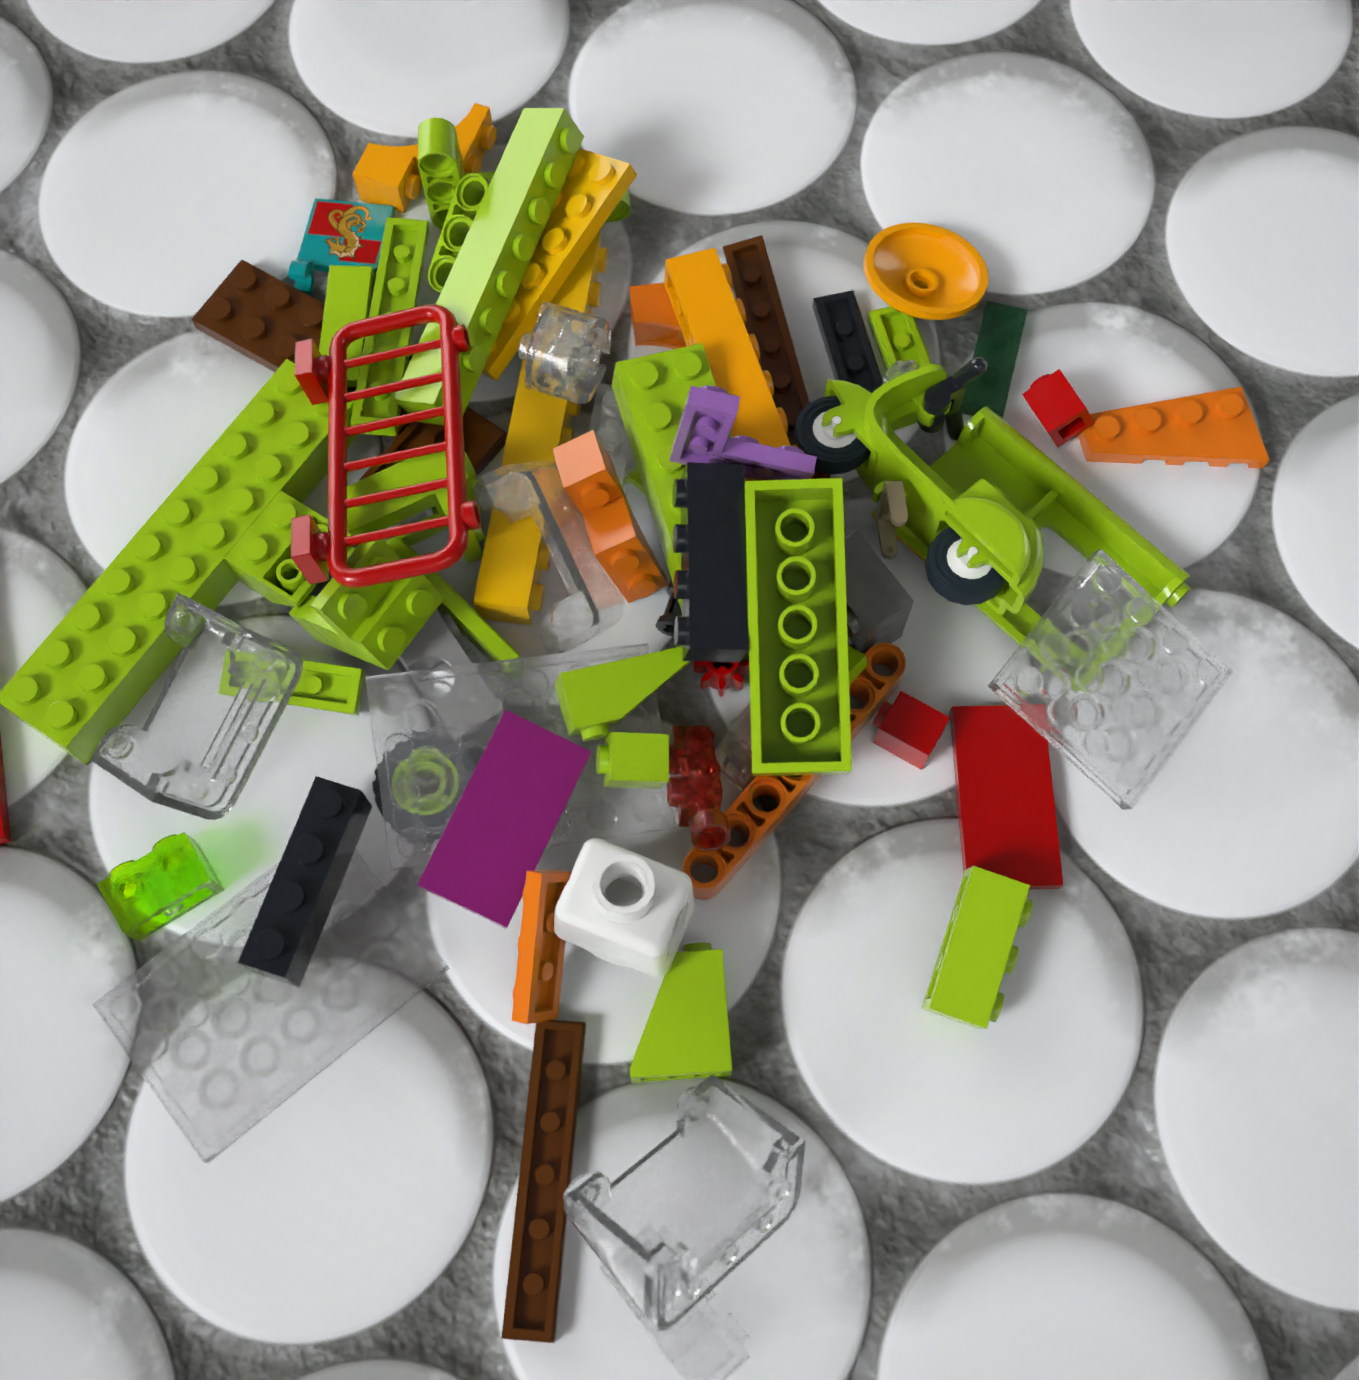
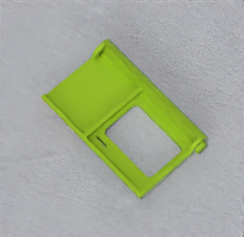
(1054, 500)

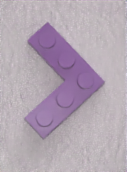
(705, 439)

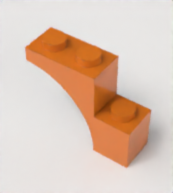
(654, 317)
(609, 520)

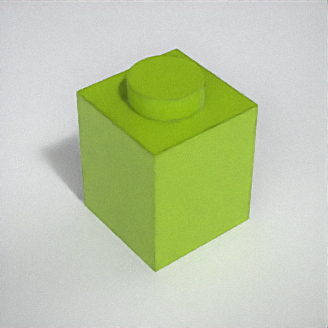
(634, 760)

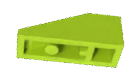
(606, 693)

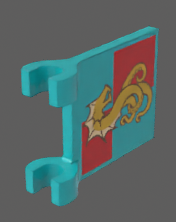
(339, 235)

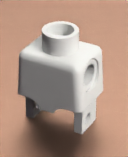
(628, 936)

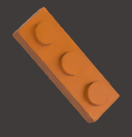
(539, 949)

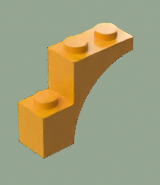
(392, 173)

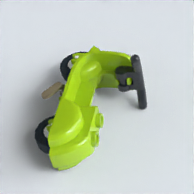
(975, 539)

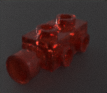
(697, 787)

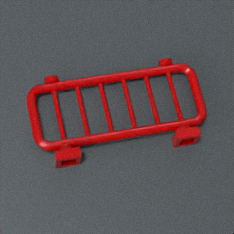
(326, 381)

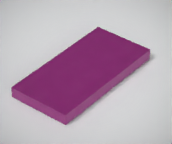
(504, 819)

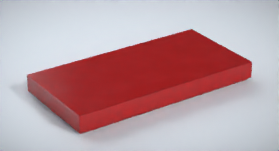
(1005, 796)

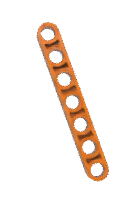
(789, 790)

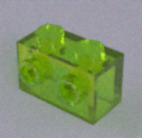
(159, 886)

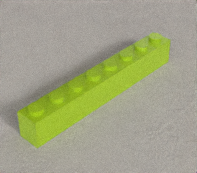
(497, 249)

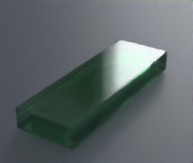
(998, 345)

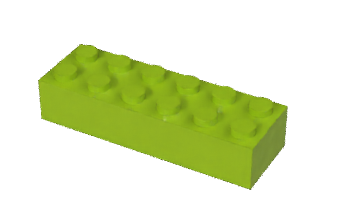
(651, 403)
(797, 627)

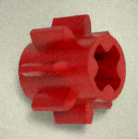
(722, 677)

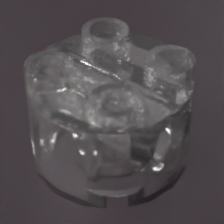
(565, 353)

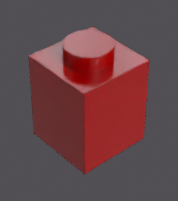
(1058, 407)
(909, 729)

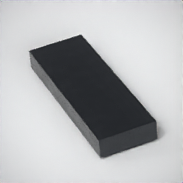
(847, 340)

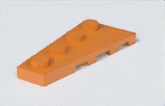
(1193, 428)

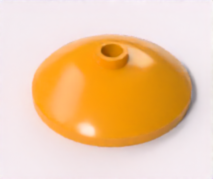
(925, 271)

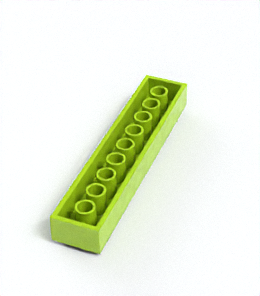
(115, 635)

